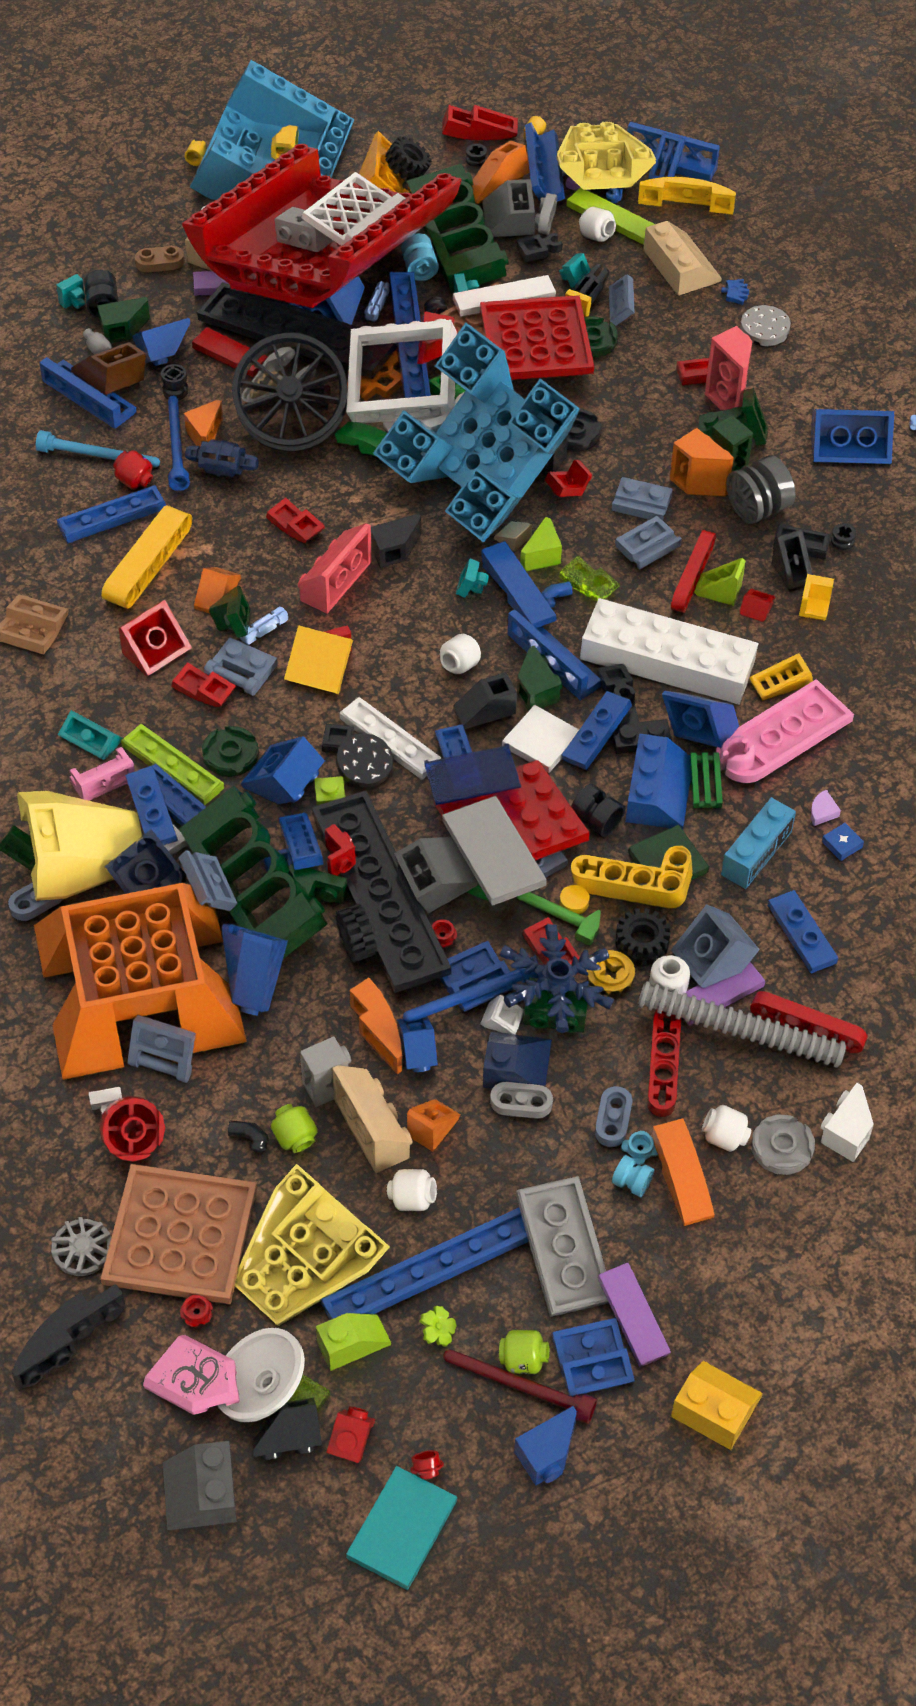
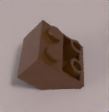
(112, 368)

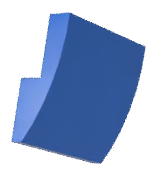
(472, 968)
(592, 1357)

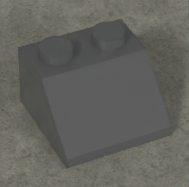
(200, 1487)

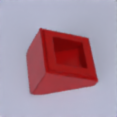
(756, 604)

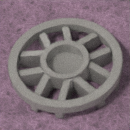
(80, 1246)

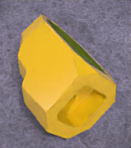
(284, 141)

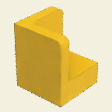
(816, 597)

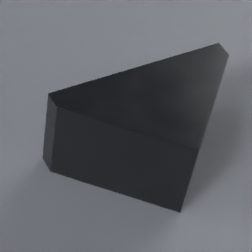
(791, 559)

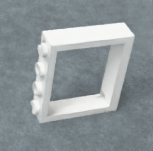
(391, 409)

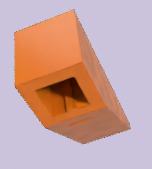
(503, 164)

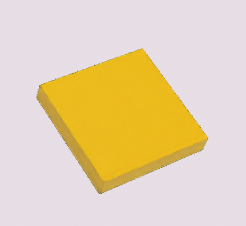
(318, 659)

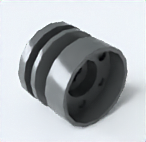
(761, 489)

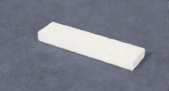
(469, 301)
(404, 747)

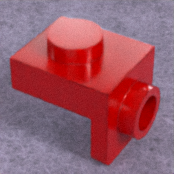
(569, 482)
(342, 850)
(350, 1434)

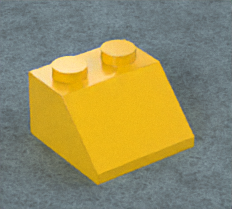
(715, 1404)

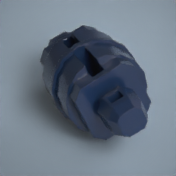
(220, 465)

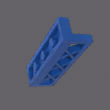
(543, 163)
(691, 163)
(85, 395)
(561, 661)

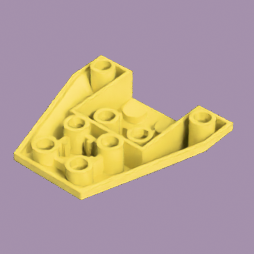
(603, 156)
(74, 841)
(304, 1249)

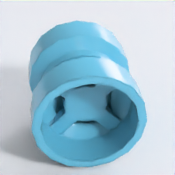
(635, 1177)

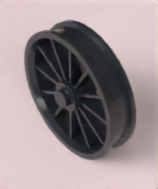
(290, 391)

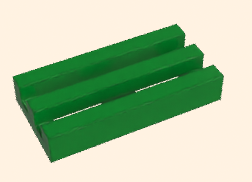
(705, 759)

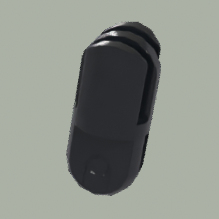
(592, 283)

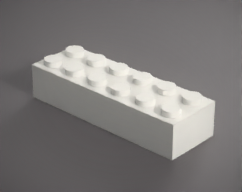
(669, 651)

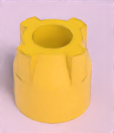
(538, 123)
(195, 152)

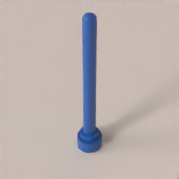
(178, 477)
(467, 994)

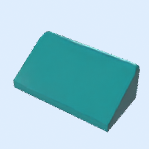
(89, 735)

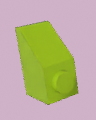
(350, 1338)

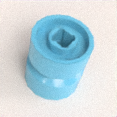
(420, 256)

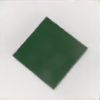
(652, 850)

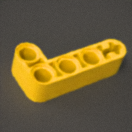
(595, 875)

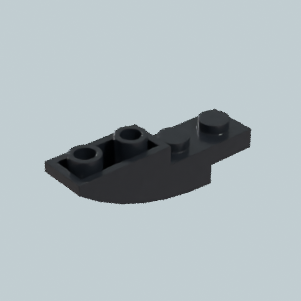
(54, 1340)

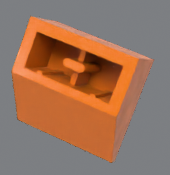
(700, 465)

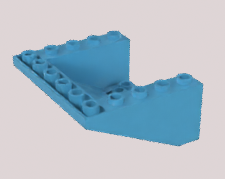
(250, 120)

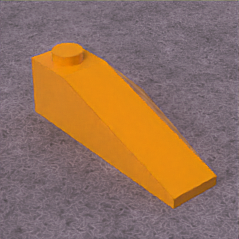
(376, 168)

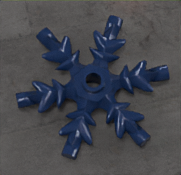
(556, 977)

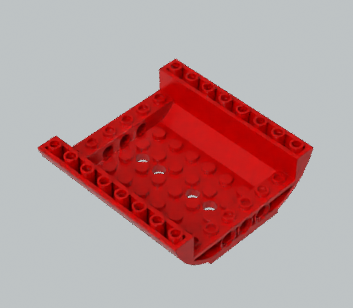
(241, 244)

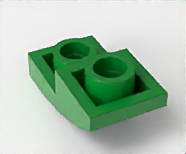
(360, 434)

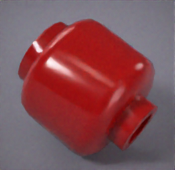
(133, 469)

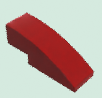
(478, 124)

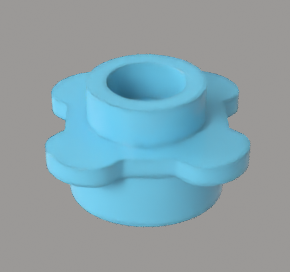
(641, 1139)

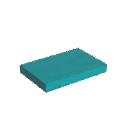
(401, 1527)

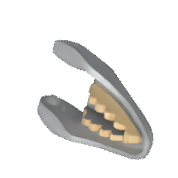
(271, 364)

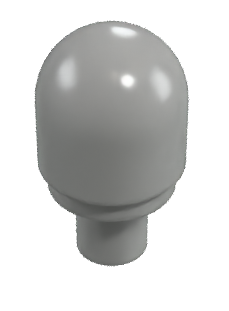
(96, 341)

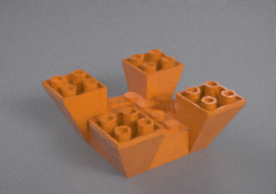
(133, 960)

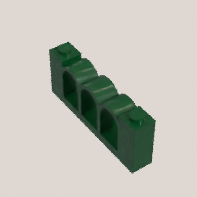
(478, 264)
(217, 826)

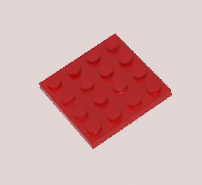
(540, 336)
(536, 811)

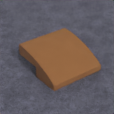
(32, 624)

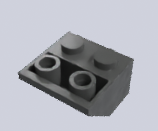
(510, 209)
(435, 871)

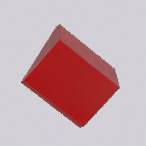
(153, 639)

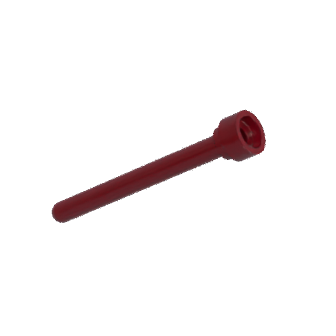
(584, 1405)

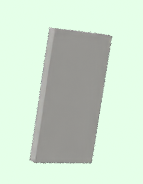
(494, 850)
(563, 1245)

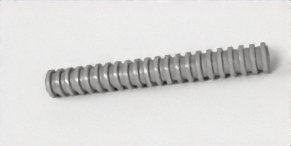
(742, 1024)

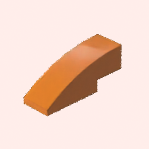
(377, 1022)
(682, 1171)

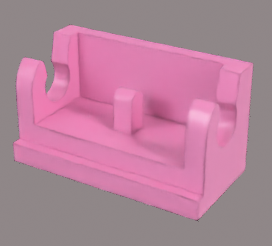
(103, 777)

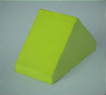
(542, 548)
(722, 583)

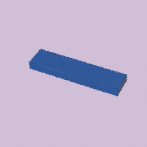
(111, 514)

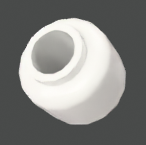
(597, 224)
(460, 654)
(671, 973)
(726, 1128)
(412, 1190)

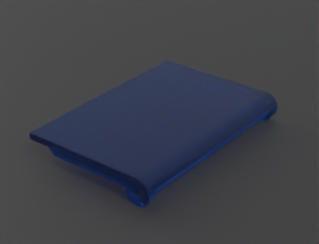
(472, 775)

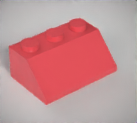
(728, 368)
(337, 569)

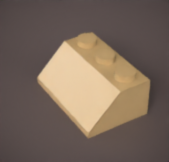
(678, 258)
(370, 1117)

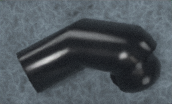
(252, 1132)

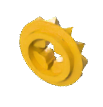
(616, 962)

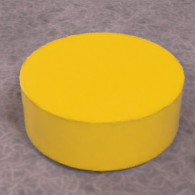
(574, 898)

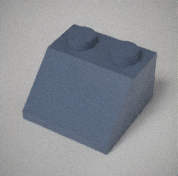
(714, 947)

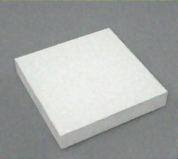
(540, 738)

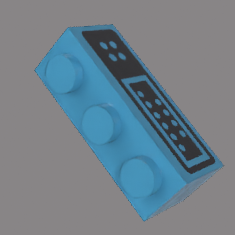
(758, 843)

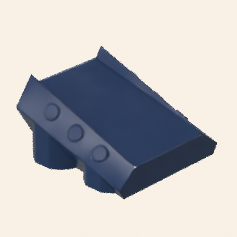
(145, 866)

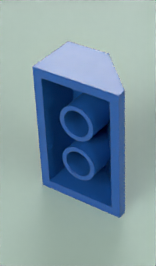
(852, 436)
(659, 783)

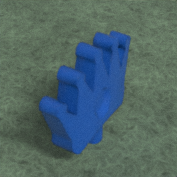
(736, 291)

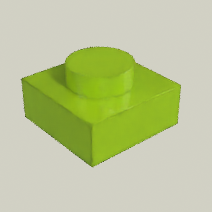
(329, 789)

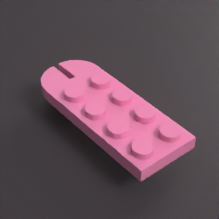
(782, 733)

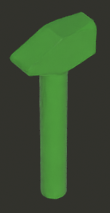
(588, 926)

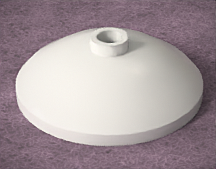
(267, 1373)

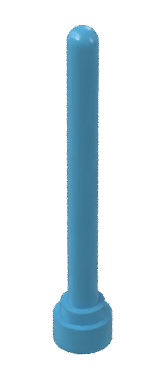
(46, 441)

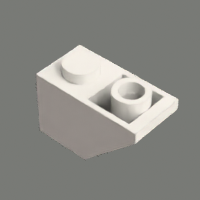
(850, 1125)

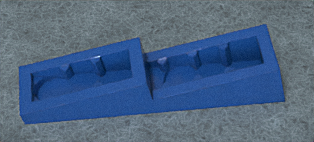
(515, 581)

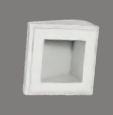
(502, 1018)

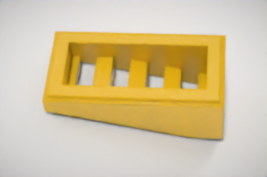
(786, 667)

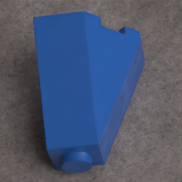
(342, 304)
(252, 966)

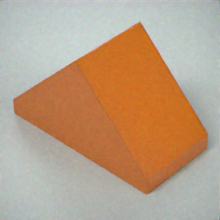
(204, 422)
(213, 586)
(430, 1123)

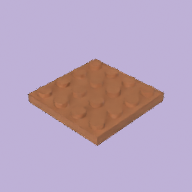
(179, 1233)

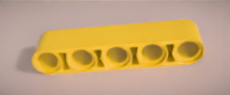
(146, 557)

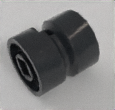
(99, 289)
(601, 812)

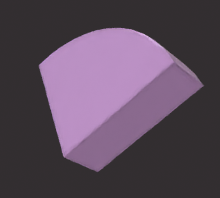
(824, 808)

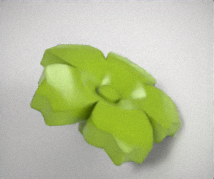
(438, 1326)

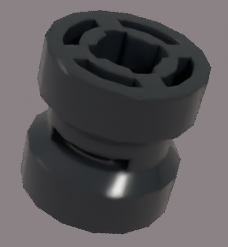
(174, 381)

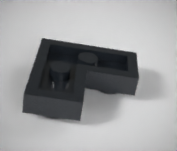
(627, 733)

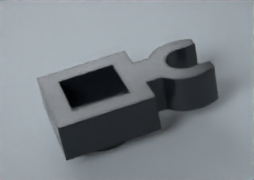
(536, 248)
(617, 681)

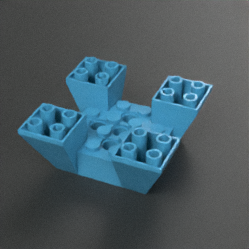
(517, 426)

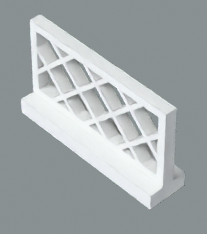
(363, 218)

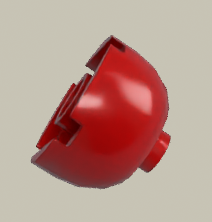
(131, 1128)

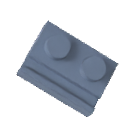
(641, 499)
(648, 542)
(208, 880)

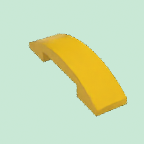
(687, 191)

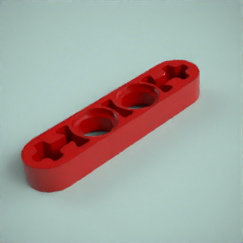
(693, 571)
(803, 1017)
(664, 1061)

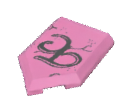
(193, 1376)

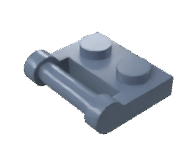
(244, 660)
(162, 1041)

